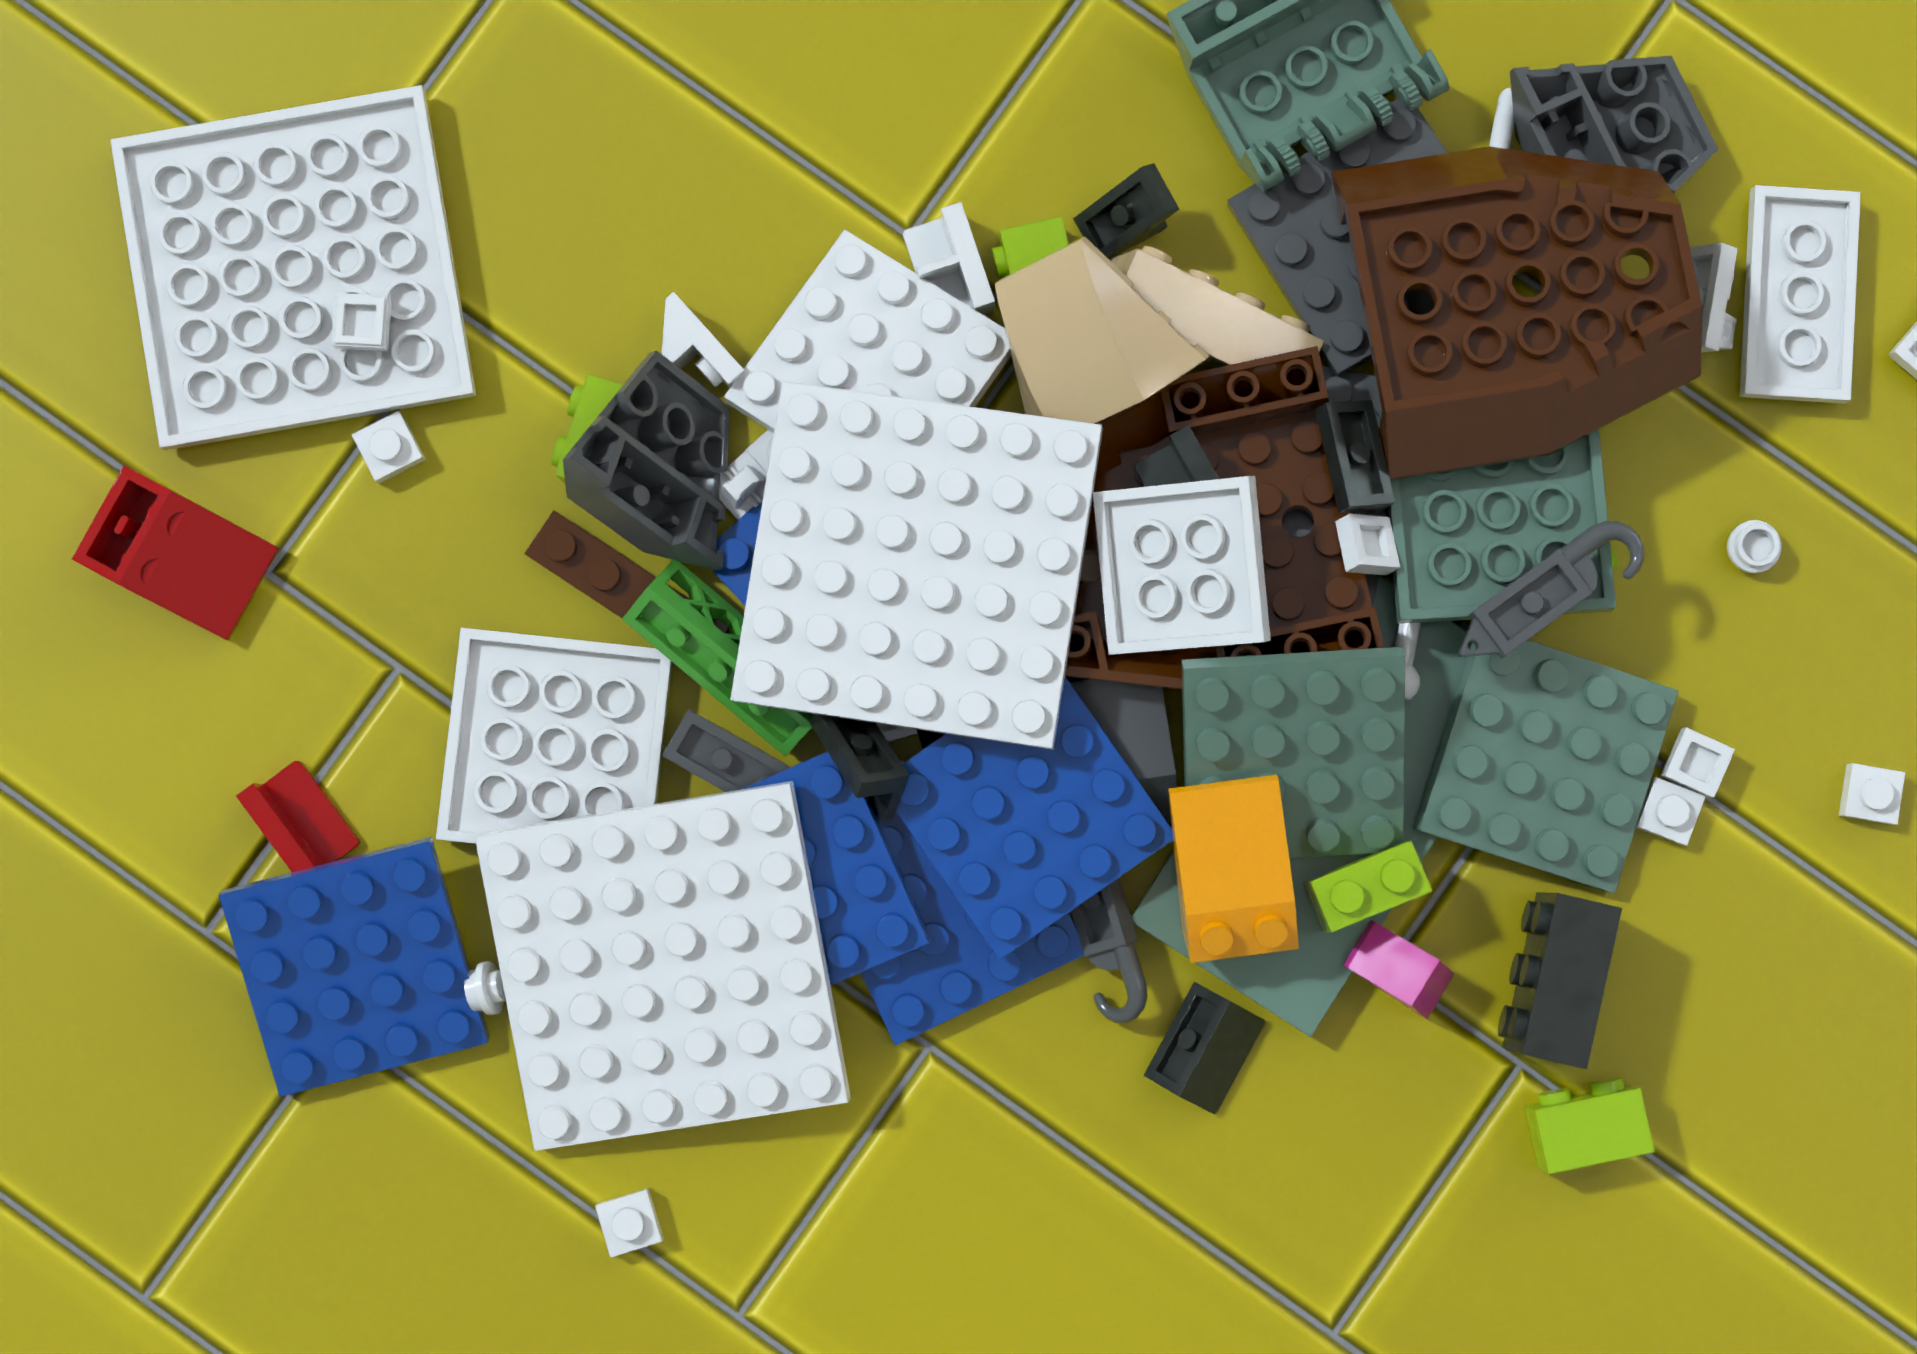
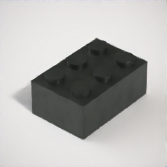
(1559, 978)

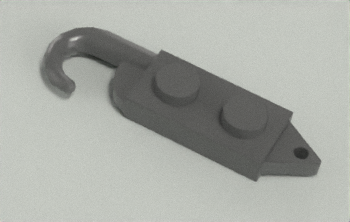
(1546, 591)
(1108, 941)

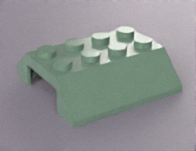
(1299, 74)

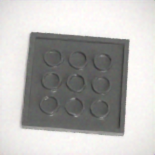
(1310, 252)

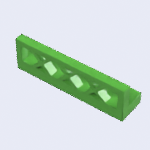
(689, 638)

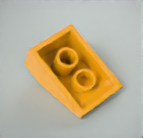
(1233, 869)

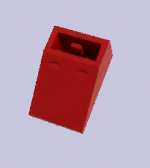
(175, 553)

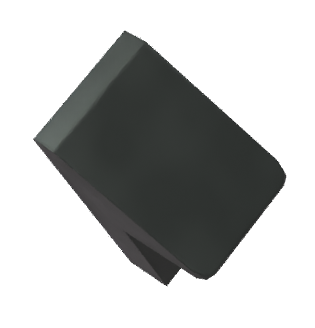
(1128, 212)

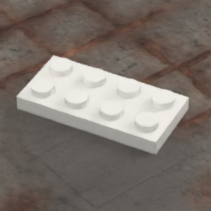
(1800, 294)

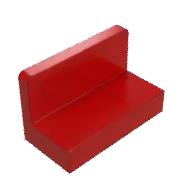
(298, 819)

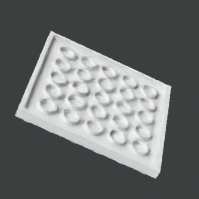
(250, 235)
(917, 564)
(663, 966)

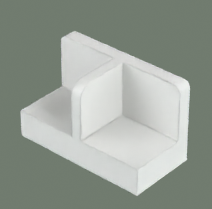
(948, 258)

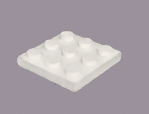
(1182, 565)

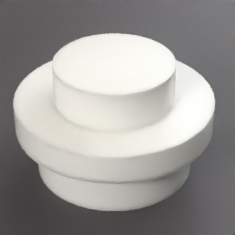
(1754, 546)
(485, 989)

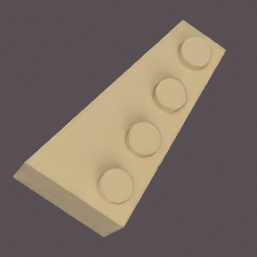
(1222, 324)

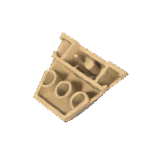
(1086, 337)

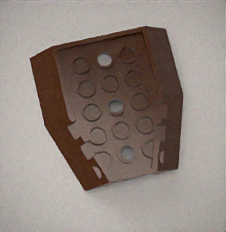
(1504, 371)
(1250, 423)

